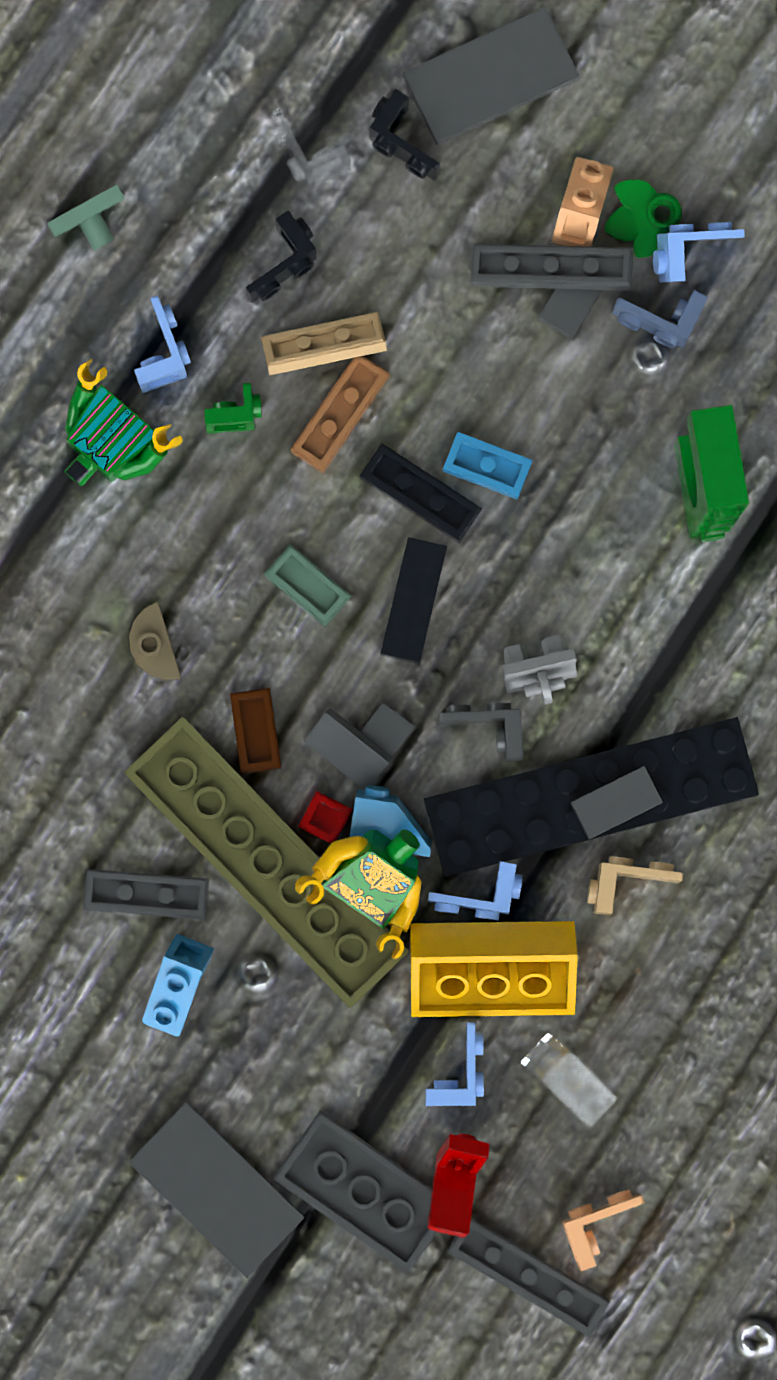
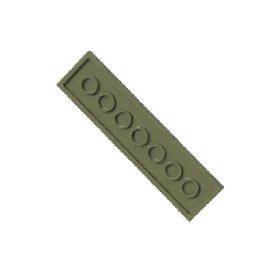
(260, 859)

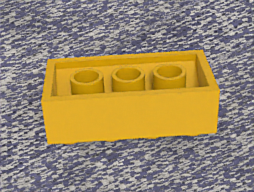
(493, 968)

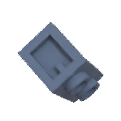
(664, 332)

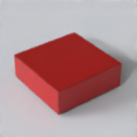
(325, 818)

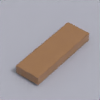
(340, 413)

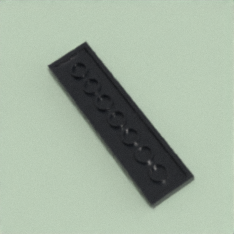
(534, 811)

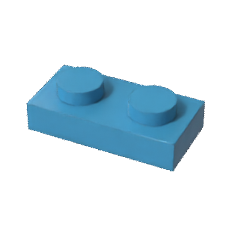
(487, 465)

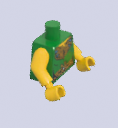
(373, 878)

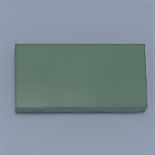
(307, 586)

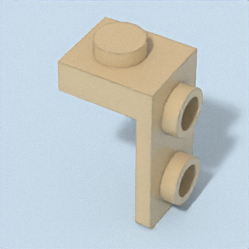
(602, 890)

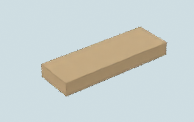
(324, 343)

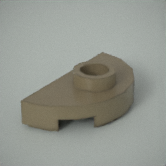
(152, 645)

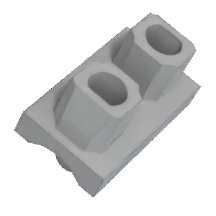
(539, 673)

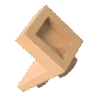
(582, 203)
(584, 1243)

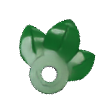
(636, 217)

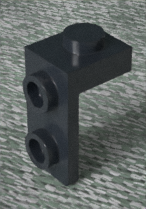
(387, 117)
(297, 236)

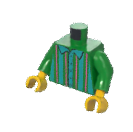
(110, 434)

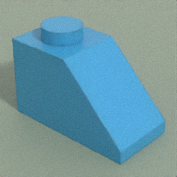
(386, 813)

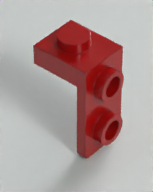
(454, 1184)

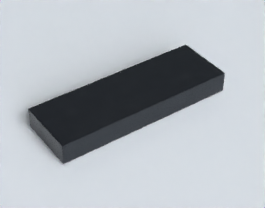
(420, 493)
(413, 600)

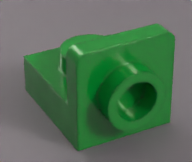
(232, 418)

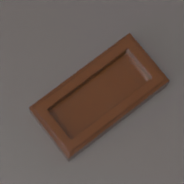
(255, 731)

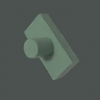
(89, 218)

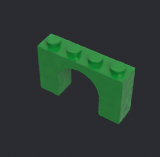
(711, 473)

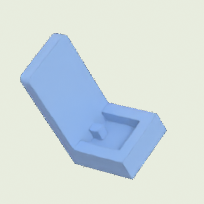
(669, 258)
(507, 887)

